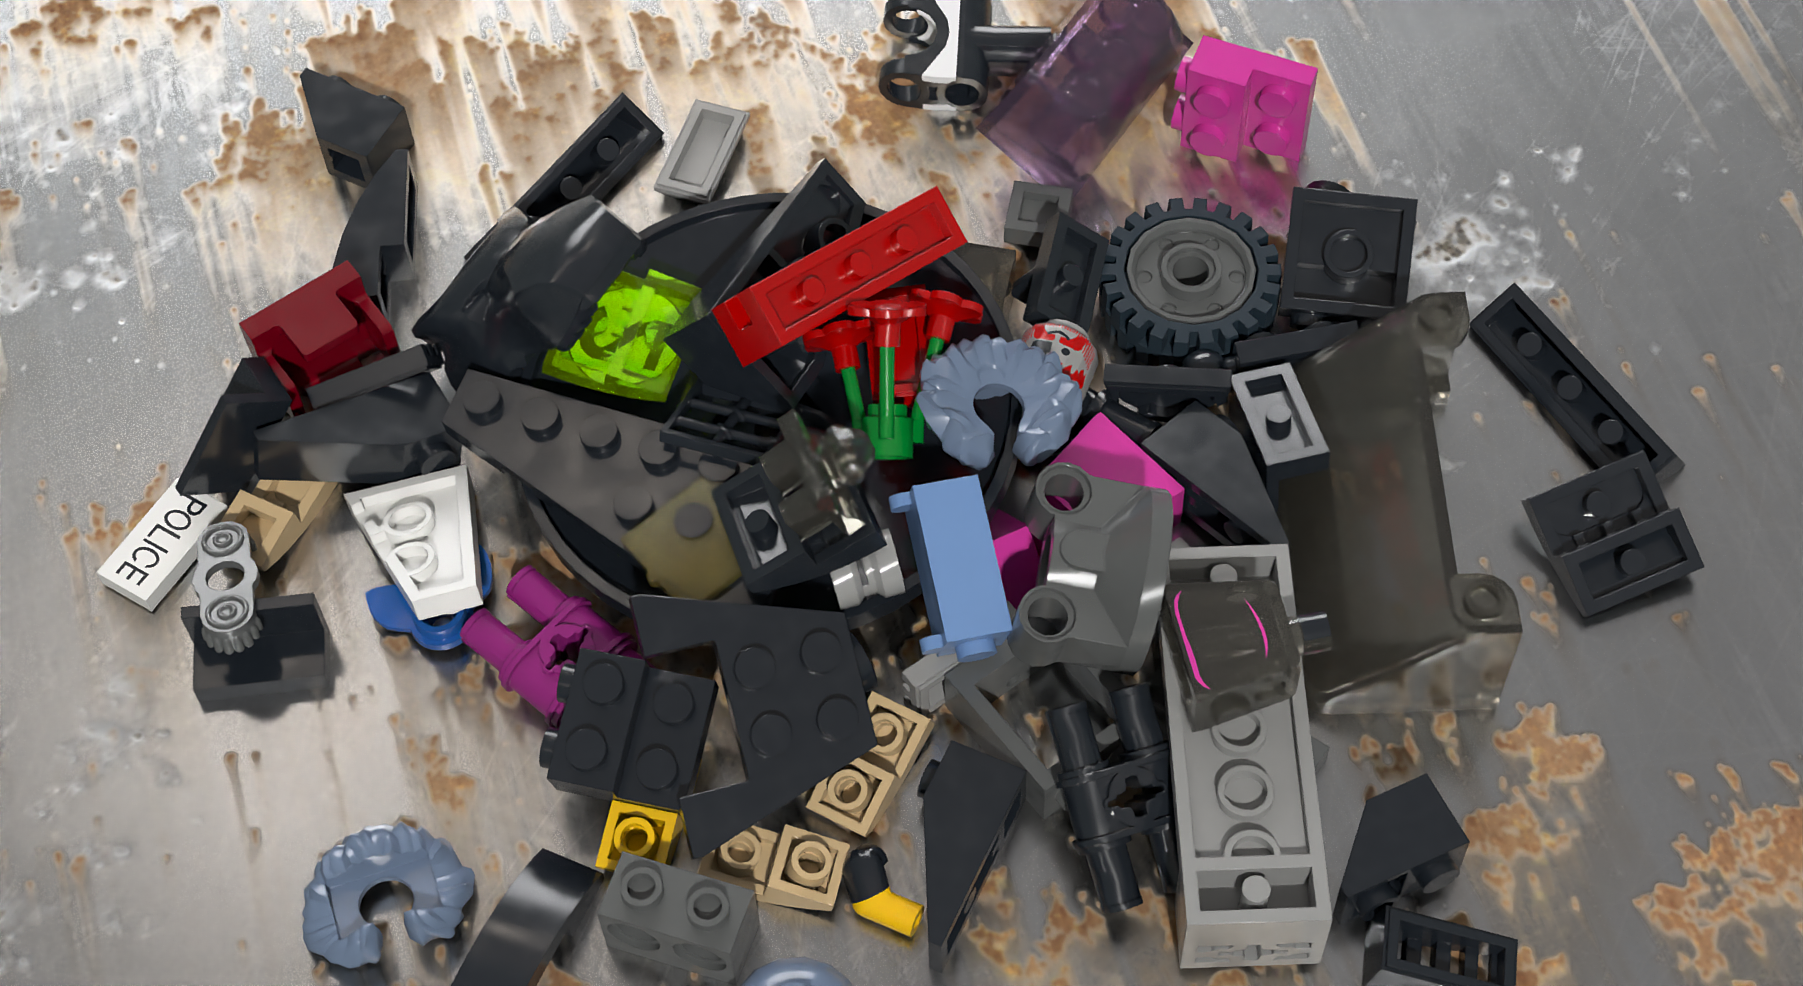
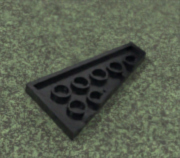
(589, 462)

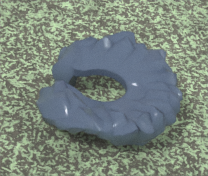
(993, 369)
(377, 855)

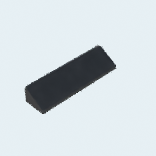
(591, 162)
(1569, 384)

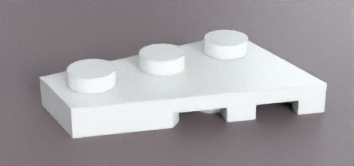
(425, 538)

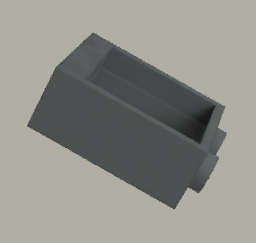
(978, 683)

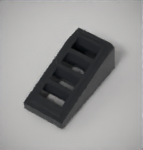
(1418, 930)

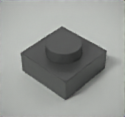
(1030, 209)

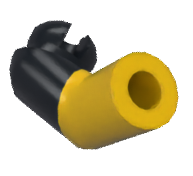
(871, 894)

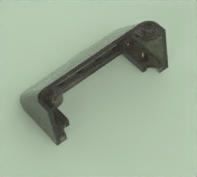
(1377, 532)

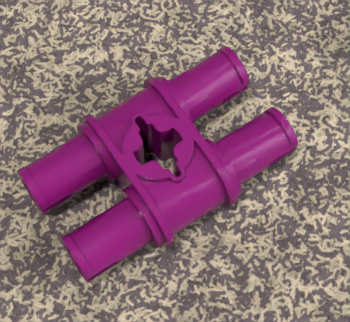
(532, 664)

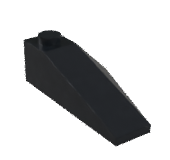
(807, 219)

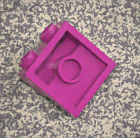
(1241, 100)

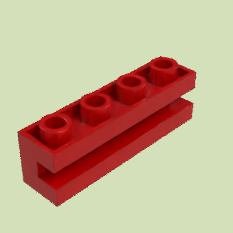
(837, 274)

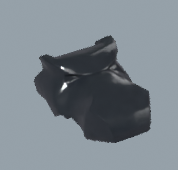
(528, 289)

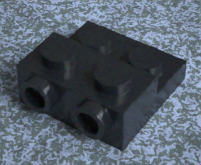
(1346, 256)
(628, 731)

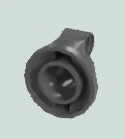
(1096, 571)

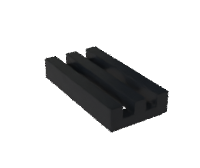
(376, 375)

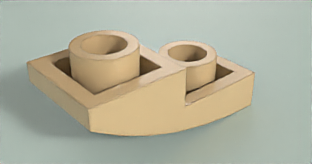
(865, 787)
(781, 868)

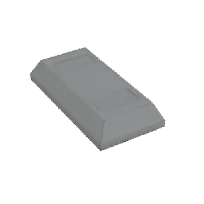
(701, 152)

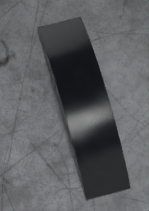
(530, 922)

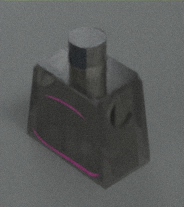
(1236, 647)

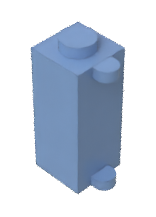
(956, 568)

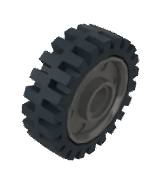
(1157, 257)

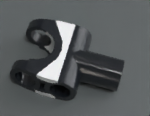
(958, 56)

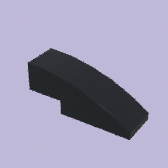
(383, 230)

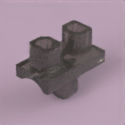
(824, 468)

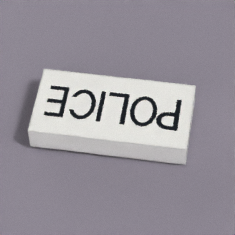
(160, 547)

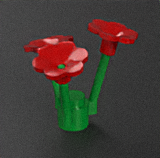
(888, 422)

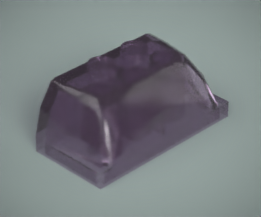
(1085, 88)

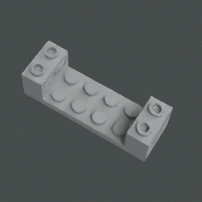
(1245, 805)

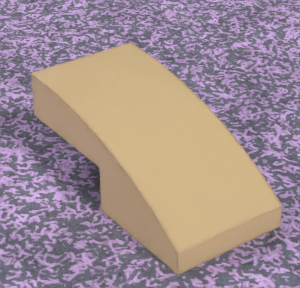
(277, 514)

